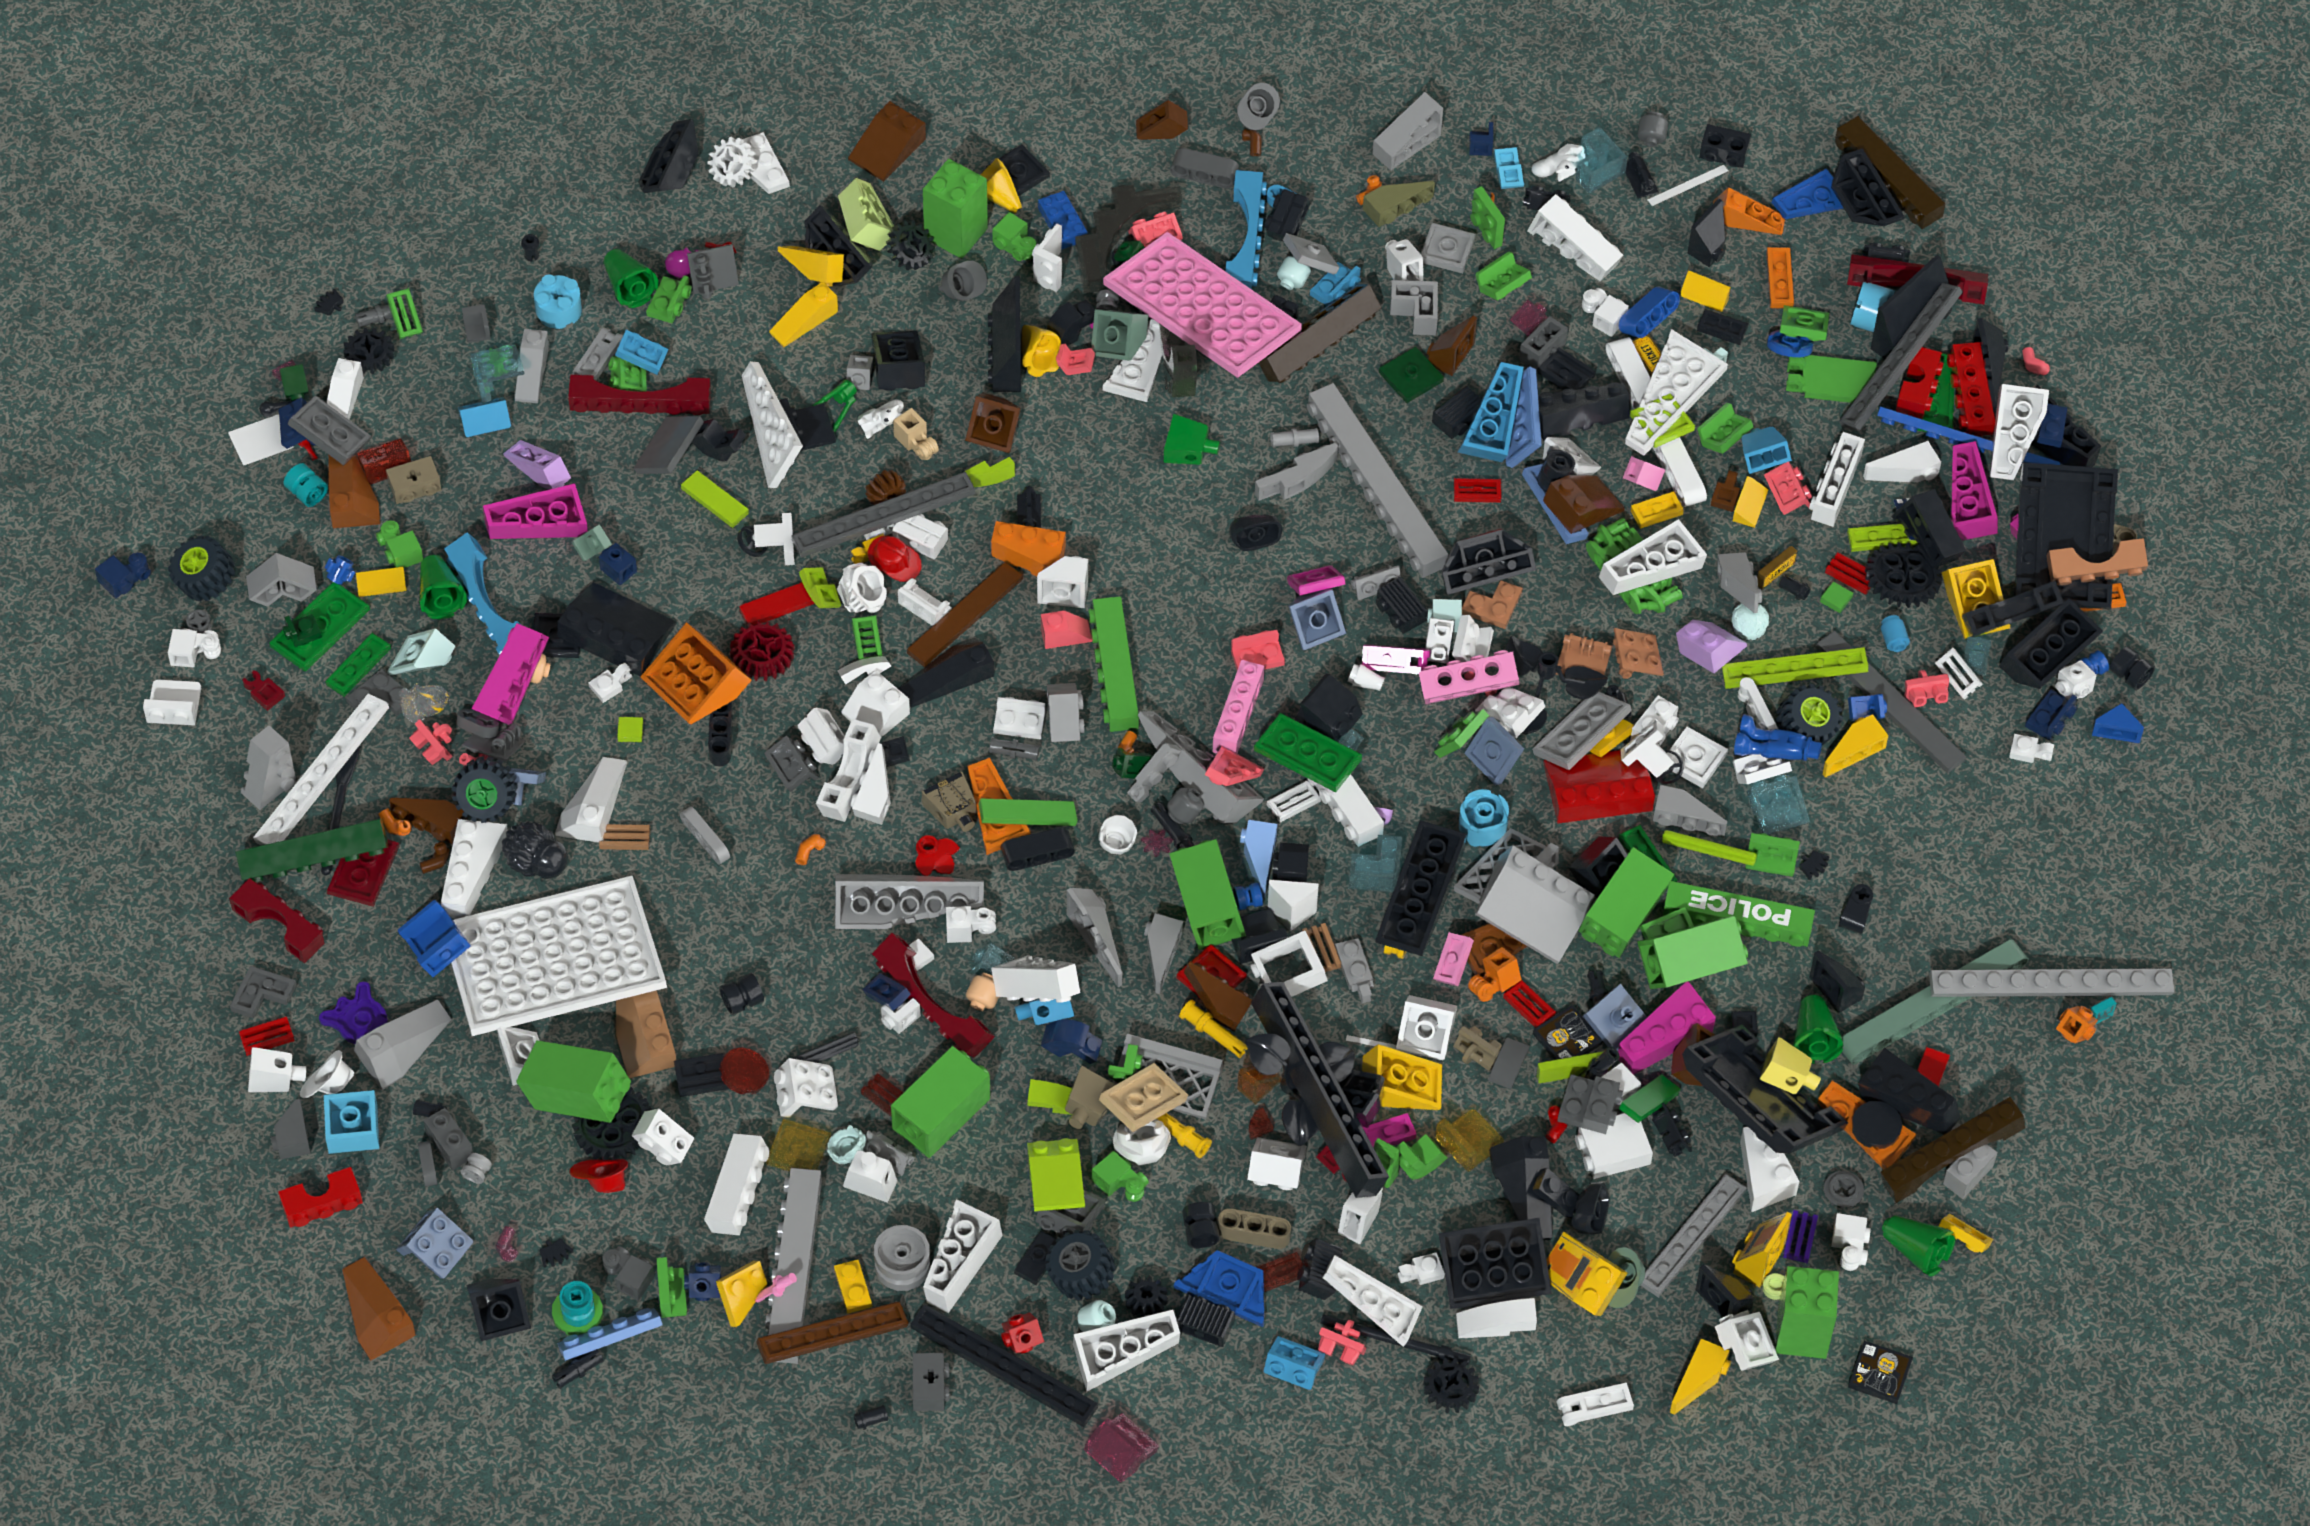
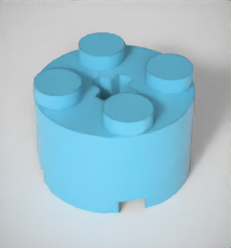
(557, 301)
(1867, 306)
(1483, 817)

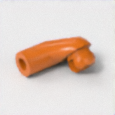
(1373, 183)
(1128, 741)
(394, 826)
(806, 846)

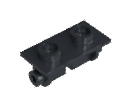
(1640, 176)
(1538, 197)
(1895, 253)
(1029, 508)
(1677, 1138)

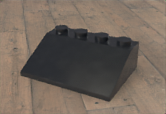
(1905, 305)
(1005, 340)
(614, 628)
(1495, 1263)

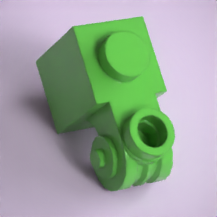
(1013, 237)
(401, 549)
(1116, 1172)

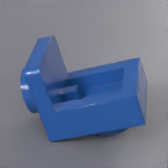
(1867, 705)

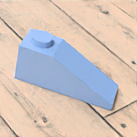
(1259, 847)

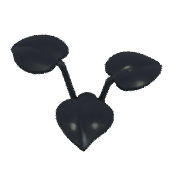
(1579, 680)
(1268, 1055)

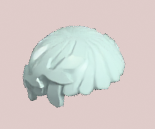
(1750, 624)
(845, 1144)

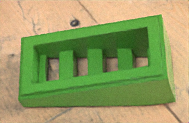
(862, 623)
(1389, 1158)

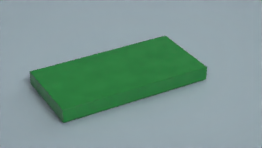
(1943, 400)
(335, 614)
(1308, 752)

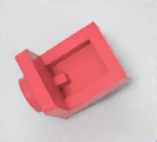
(1075, 361)

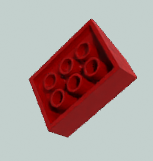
(1599, 788)

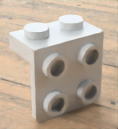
(1046, 263)
(173, 702)
(804, 1084)

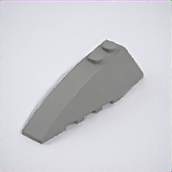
(1225, 802)
(892, 900)

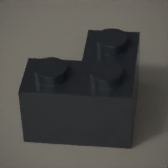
(1291, 862)

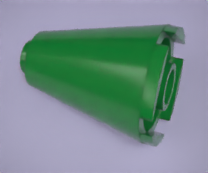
(629, 279)
(439, 589)
(1817, 1031)
(1920, 1242)

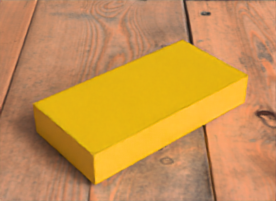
(381, 581)

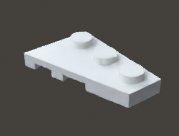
(768, 171)

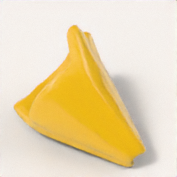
(1000, 186)
(1039, 350)

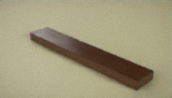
(964, 614)
(832, 1332)

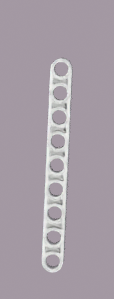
(1671, 455)

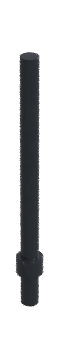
(1441, 1352)

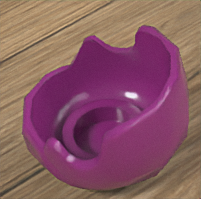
(678, 264)

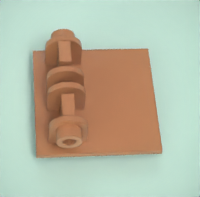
(1584, 653)
(1637, 653)

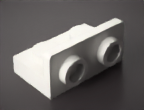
(1471, 640)
(1019, 718)
(1757, 768)

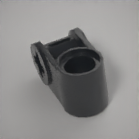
(1856, 911)

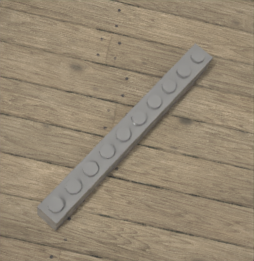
(1377, 480)

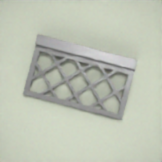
(1548, 855)
(1182, 1059)

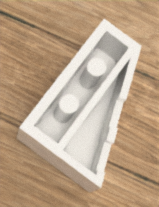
(1767, 1172)

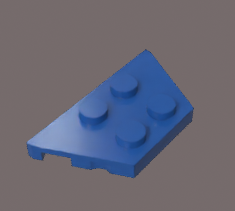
(1228, 1283)

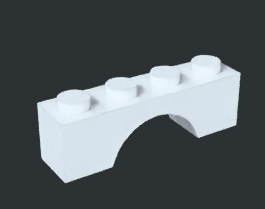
(837, 794)

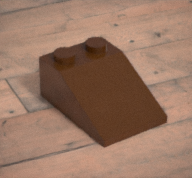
(888, 141)
(1581, 501)

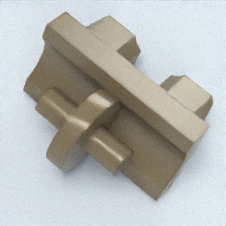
(1476, 1048)

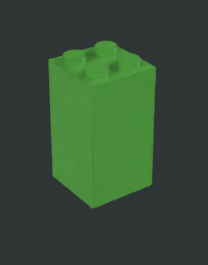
(955, 208)
(1207, 894)
(1625, 903)
(1693, 952)
(573, 1081)
(941, 1101)
(1807, 1312)

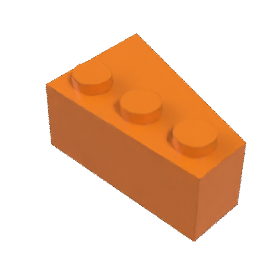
(1027, 546)

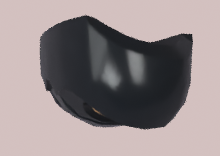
(1255, 531)
(1591, 1209)

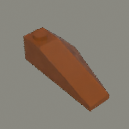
(375, 1310)

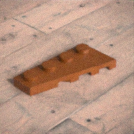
(1486, 941)

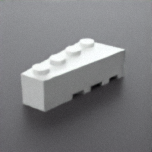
(1575, 238)
(471, 860)
(961, 1253)
(1121, 1346)

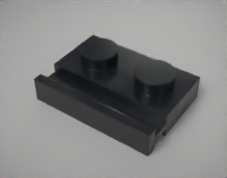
(1566, 371)
(699, 1075)

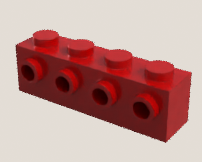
(1971, 388)

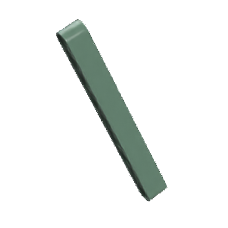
(1922, 1007)

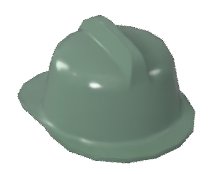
(1630, 1262)

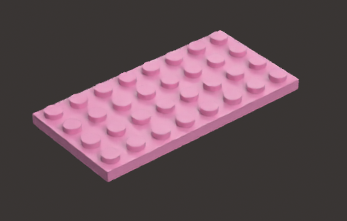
(1202, 304)

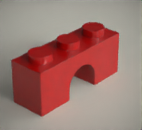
(1915, 397)
(302, 1207)

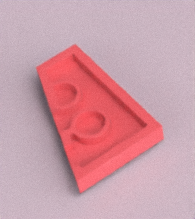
(1231, 768)

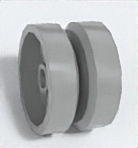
(902, 1257)

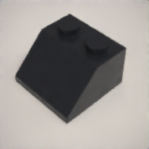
(1331, 708)
(1598, 864)

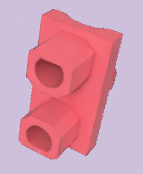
(1927, 687)
(437, 749)
(1352, 1348)

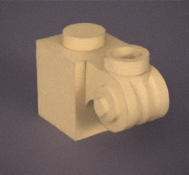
(912, 434)

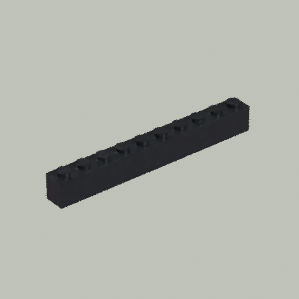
(1321, 1091)

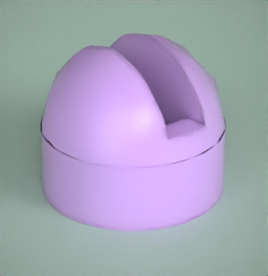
(1385, 814)

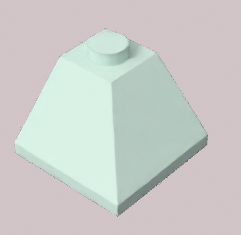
(422, 652)

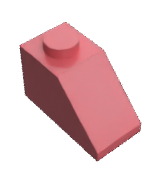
(1064, 629)

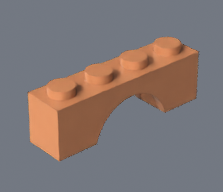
(2068, 565)

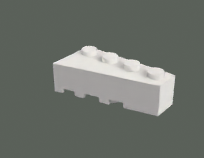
(1656, 558)
(1036, 979)

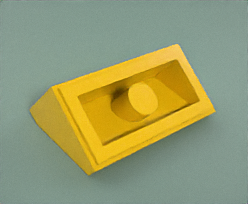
(1705, 291)
(1750, 503)

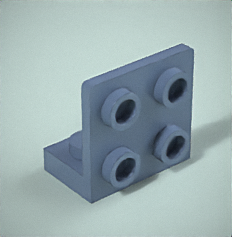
(436, 1242)

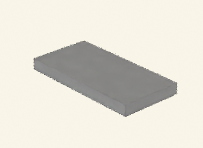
(1581, 730)

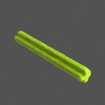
(1709, 847)

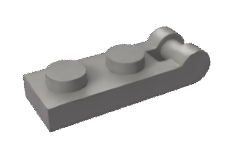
(598, 354)

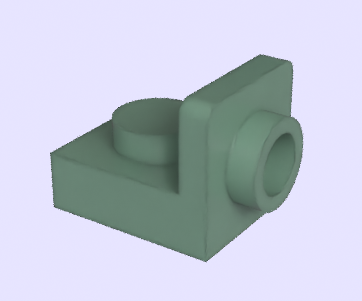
(591, 543)

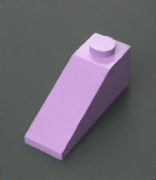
(540, 465)

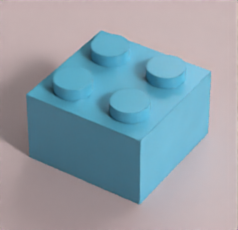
(351, 1121)

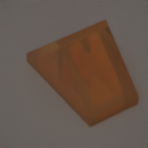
(1254, 1084)

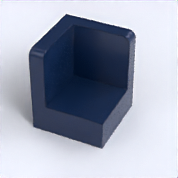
(1481, 142)

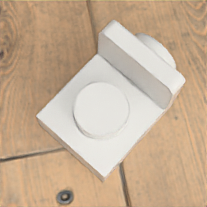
(904, 1015)

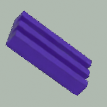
(1803, 1218)

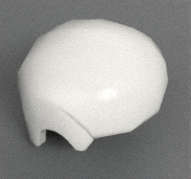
(1117, 834)

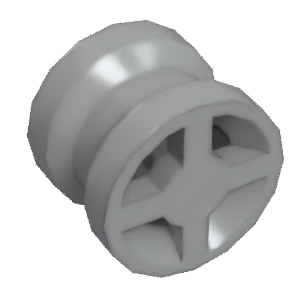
(476, 1168)

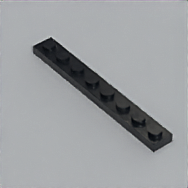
(1004, 1365)

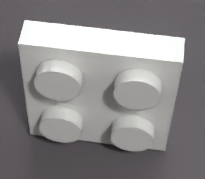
(1699, 755)

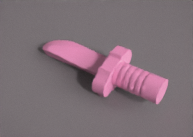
(778, 1286)

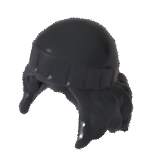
(534, 851)

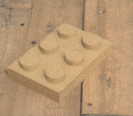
(1143, 1097)

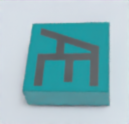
(2104, 1009)

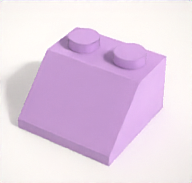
(1708, 644)

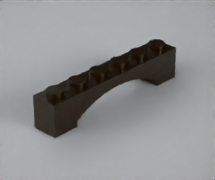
(1912, 1171)

